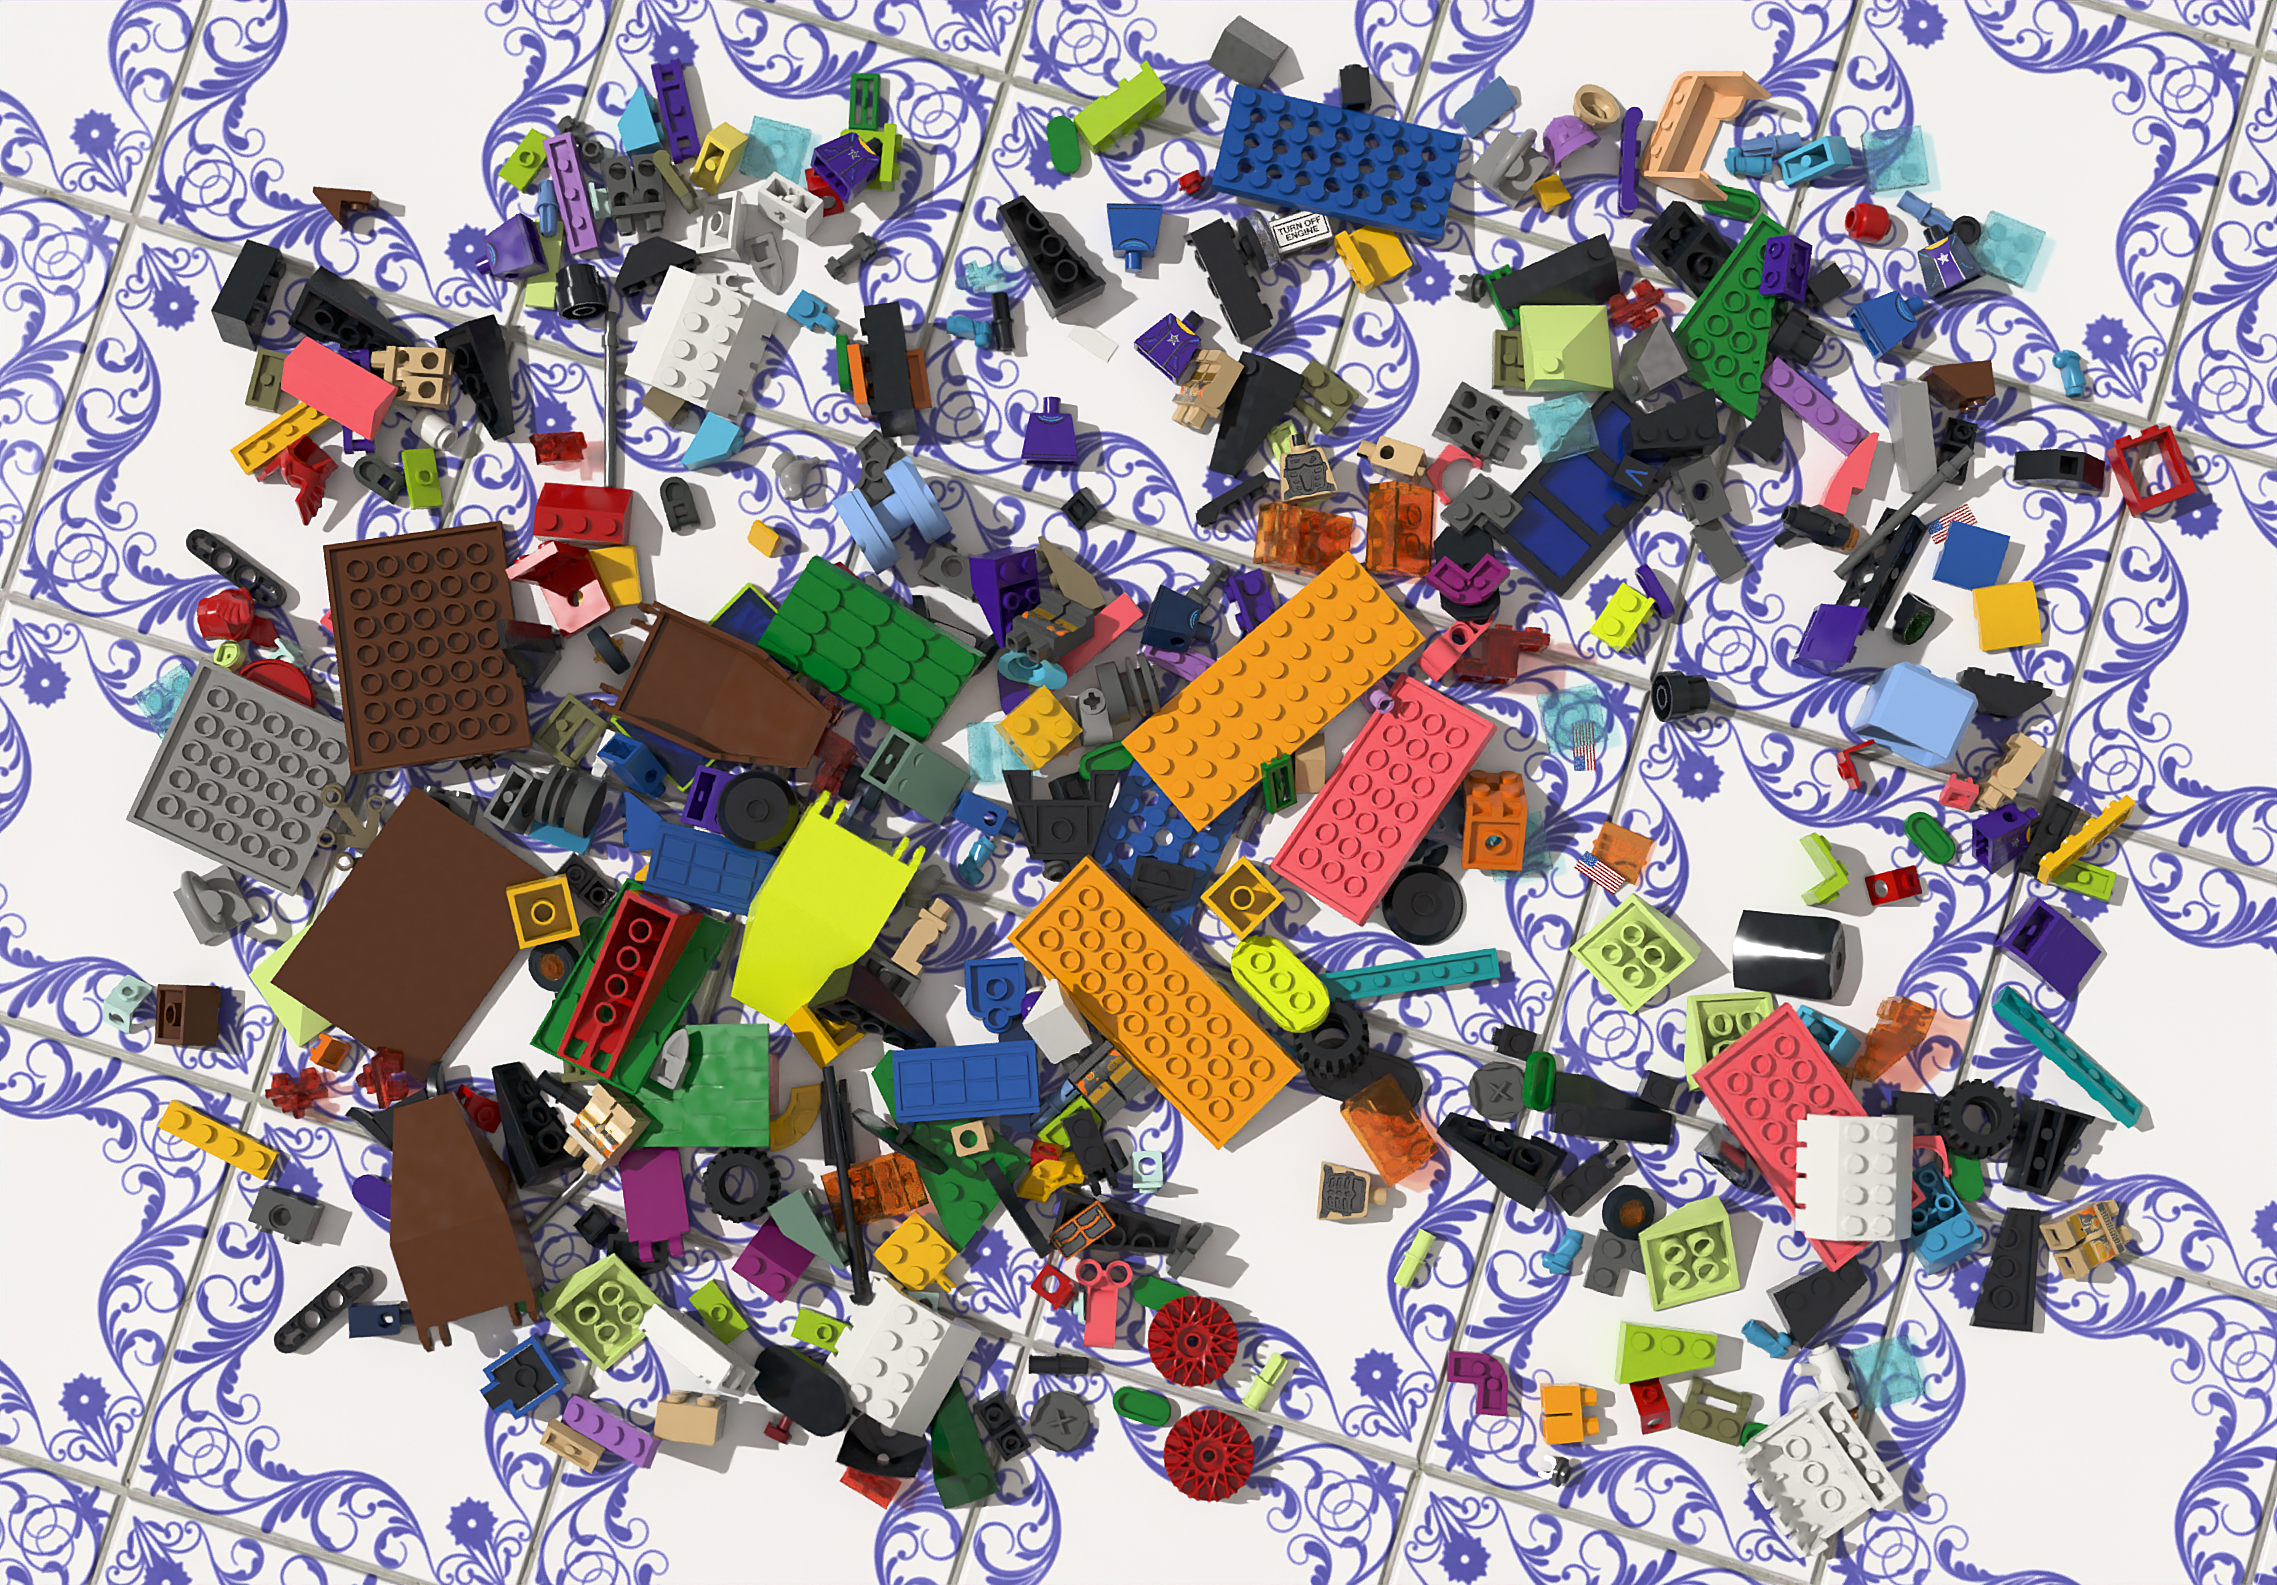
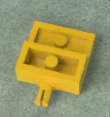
(917, 1255)

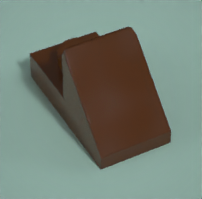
(339, 201)

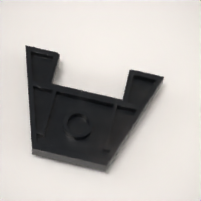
(1061, 826)

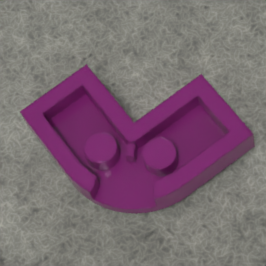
(1468, 587)
(1487, 1375)

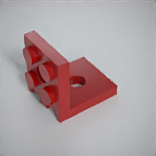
(560, 573)

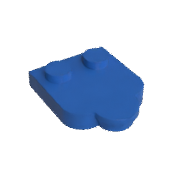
(995, 991)

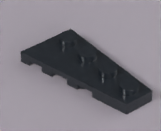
(2010, 1279)

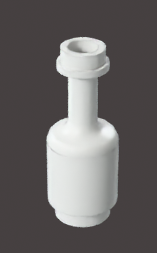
(429, 426)

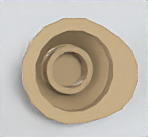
(1595, 107)

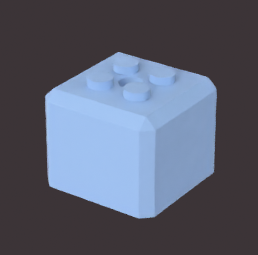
(1916, 714)

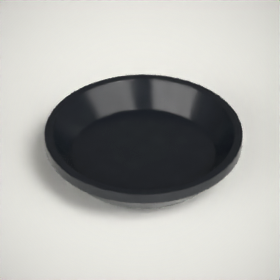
(758, 810)
(1423, 905)

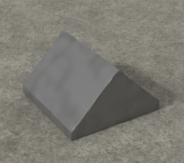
(1246, 53)

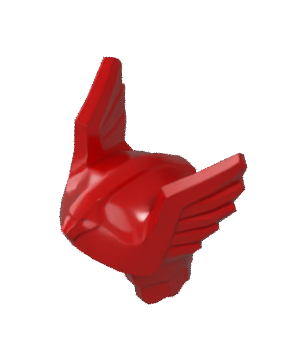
(305, 468)
(233, 619)

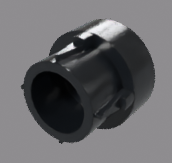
(580, 292)
(1796, 338)
(1679, 695)

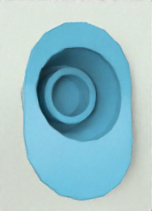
(1019, 668)

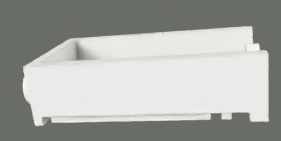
(698, 1350)

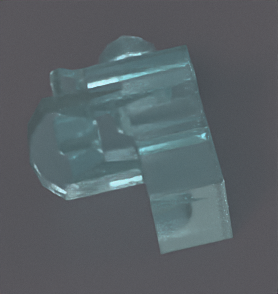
(981, 276)

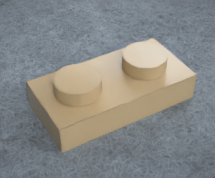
(572, 1445)

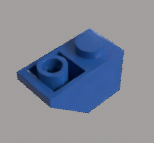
(641, 823)

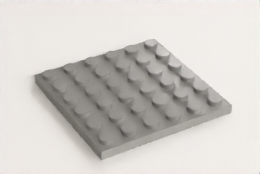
(244, 777)

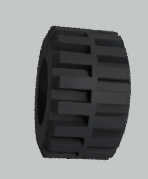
(1338, 1060)
(1993, 1103)
(716, 1191)

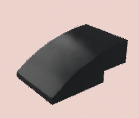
(1684, 248)

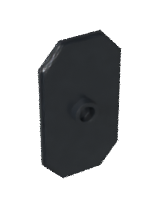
(1466, 553)
(900, 1140)

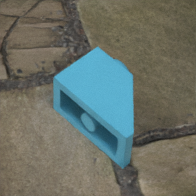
(1815, 160)
(713, 443)
(1832, 1038)

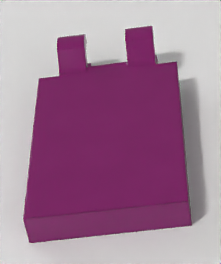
(655, 1199)

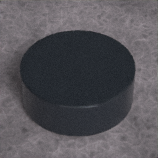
(1967, 228)

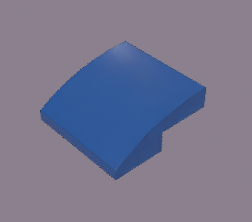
(1970, 556)

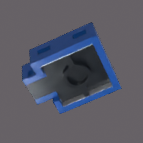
(523, 1378)

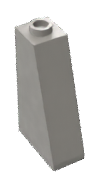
(1910, 431)

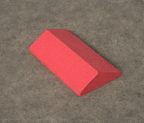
(337, 387)

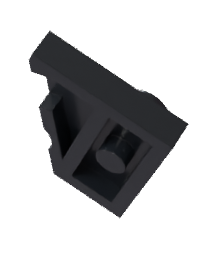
(1160, 881)
(629, 1253)

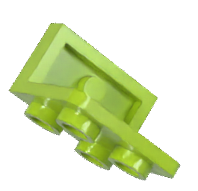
(889, 168)
(1832, 871)

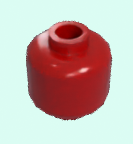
(1867, 222)

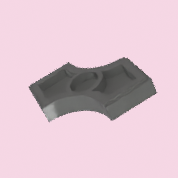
(875, 457)

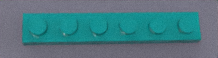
(1412, 975)
(2068, 1057)

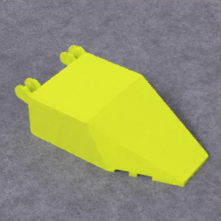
(816, 911)

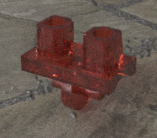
(1647, 298)
(558, 447)
(378, 1077)
(297, 1096)
(875, 1488)

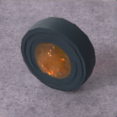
(608, 650)
(552, 964)
(1628, 1211)

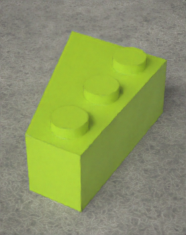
(1122, 110)
(1660, 1350)

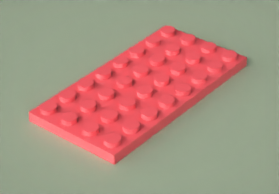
(1382, 799)
(1761, 1092)

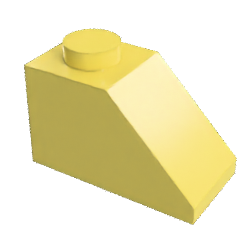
(718, 157)

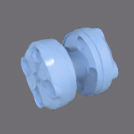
(909, 505)

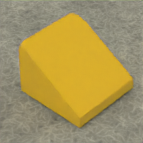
(1550, 192)
(764, 538)

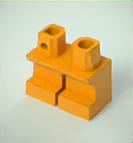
(1567, 1401)

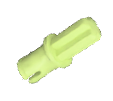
(1414, 1259)
(1265, 1381)

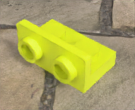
(1621, 618)

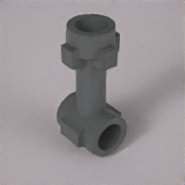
(591, 149)
(863, 247)
(1217, 571)

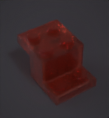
(1500, 655)
(833, 750)

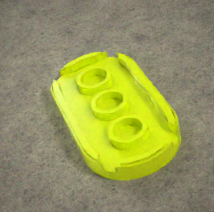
(1280, 983)

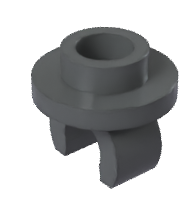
(1475, 288)
(1056, 870)
(1560, 1470)

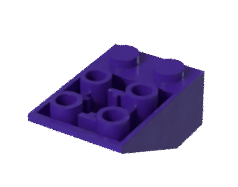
(1005, 586)
(1831, 637)
(703, 798)
(2047, 946)

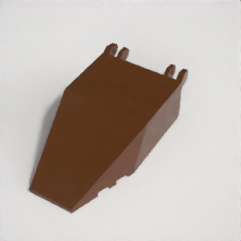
(716, 695)
(456, 1221)

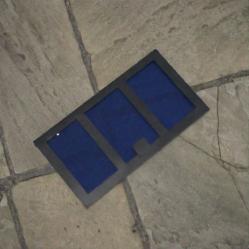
(1569, 503)

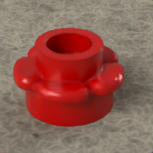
(1191, 182)

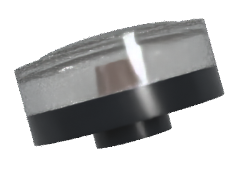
(1258, 242)

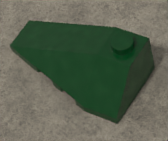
(959, 1454)

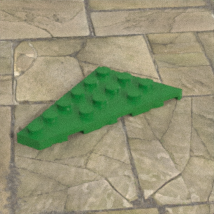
(1731, 323)
(964, 1192)

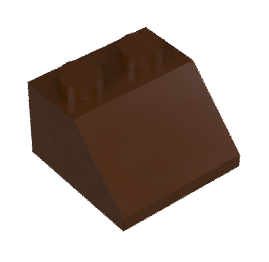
(1961, 385)
(187, 1015)

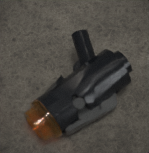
(1817, 524)

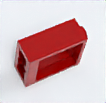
(2173, 459)

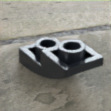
(1955, 437)
(587, 883)
(1001, 1425)

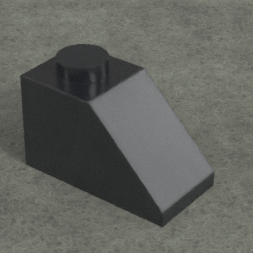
(1764, 435)

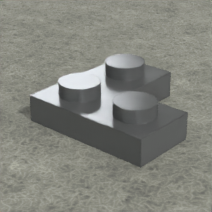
(1480, 500)
(1180, 1259)
(1606, 1261)

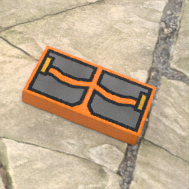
(1082, 1230)

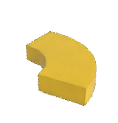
(797, 1118)
(1049, 1176)

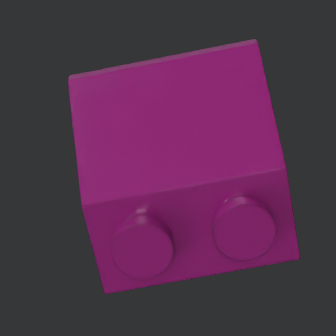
(773, 1261)

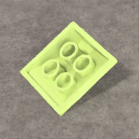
(1566, 348)
(1635, 952)
(296, 1018)
(1717, 1022)
(1689, 1254)
(601, 1309)

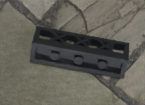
(1890, 570)

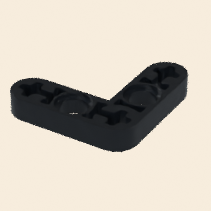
(1016, 1209)

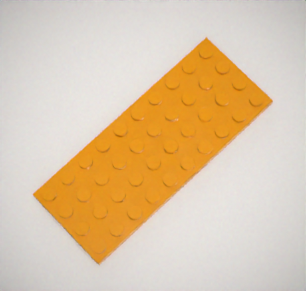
(1273, 691)
(1154, 1002)

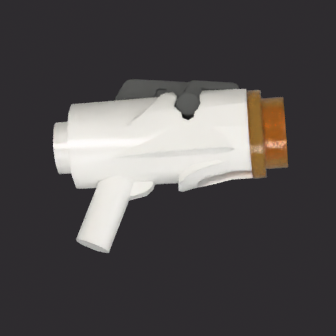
(1830, 1375)

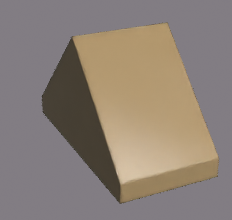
(1310, 765)

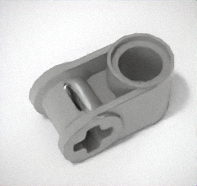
(1093, 722)

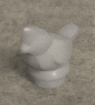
(793, 473)
(922, 886)

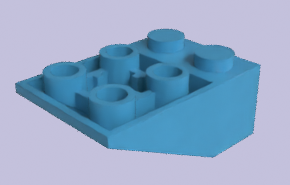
(1940, 1224)

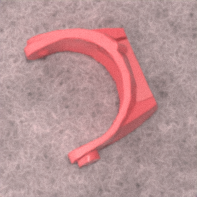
(1436, 469)
(1936, 1144)

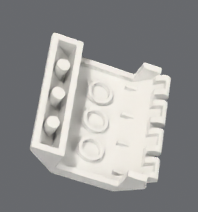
(701, 342)
(1855, 1177)
(900, 1357)
(1815, 1473)

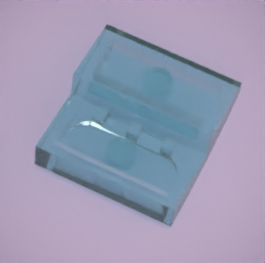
(989, 753)

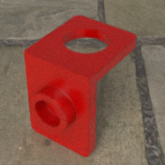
(820, 188)
(1846, 768)
(1900, 884)
(482, 1109)
(1044, 1150)
(1062, 1295)
(1651, 1405)

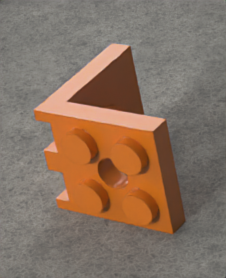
(862, 393)
(1494, 807)

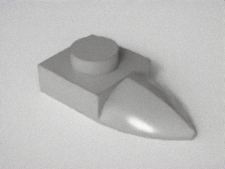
(766, 260)
(672, 1061)

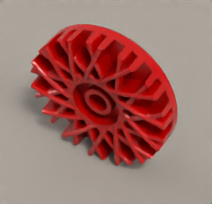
(283, 678)
(1186, 1363)
(1202, 1432)

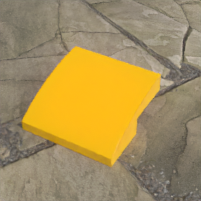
(619, 574)
(2007, 615)

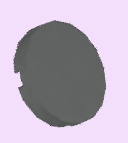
(1496, 1091)
(1059, 1420)

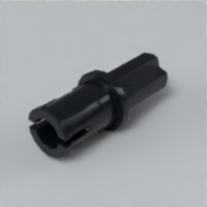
(1002, 322)
(561, 1092)
(1058, 1365)

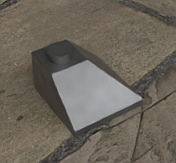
(1651, 361)

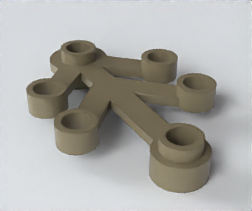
(362, 836)

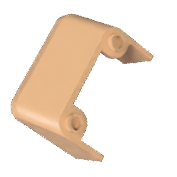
(1688, 127)

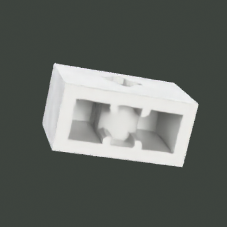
(790, 205)

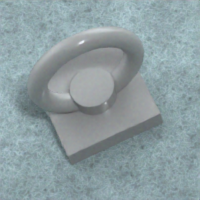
(1509, 166)
(213, 902)

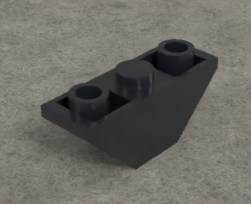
(649, 263)
(2059, 469)
(2001, 695)

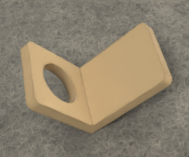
(984, 1135)

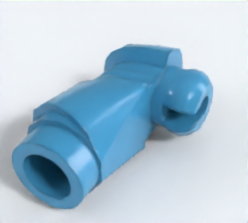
(1750, 166)
(967, 328)
(2071, 372)
(976, 859)
(1566, 1251)
(1762, 1338)

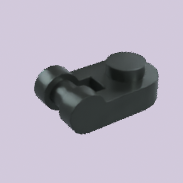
(372, 472)
(675, 494)

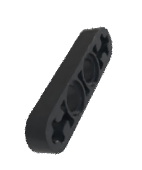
(236, 568)
(323, 1308)

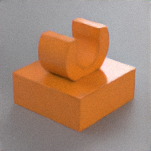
(330, 1052)

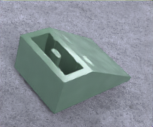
(915, 775)
(806, 1225)

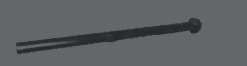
(854, 1233)

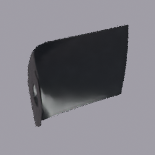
(1788, 954)
(866, 1442)

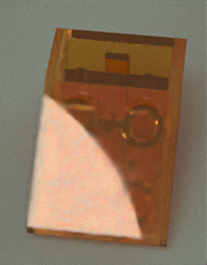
(1300, 538)
(1898, 1030)
(879, 1189)

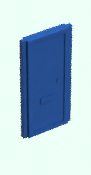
(705, 869)
(966, 1081)

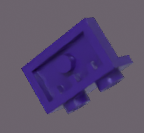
(1786, 268)
(1251, 599)

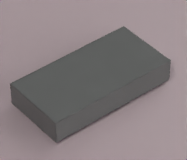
(1718, 549)

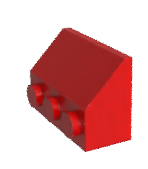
(583, 515)

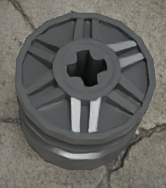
(1128, 688)
(564, 798)

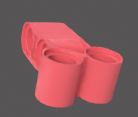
(1445, 653)
(1101, 1303)

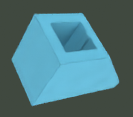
(638, 126)

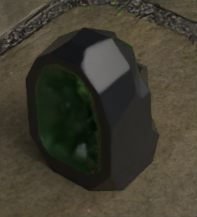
(1912, 619)

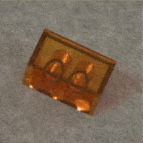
(1399, 530)
(1389, 1129)

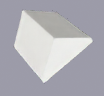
(722, 225)
(1057, 1024)

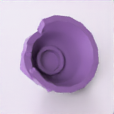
(1564, 137)

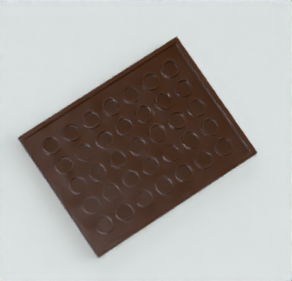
(424, 648)
(411, 935)

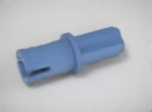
(1771, 144)
(547, 208)
(1924, 212)
(1054, 1104)

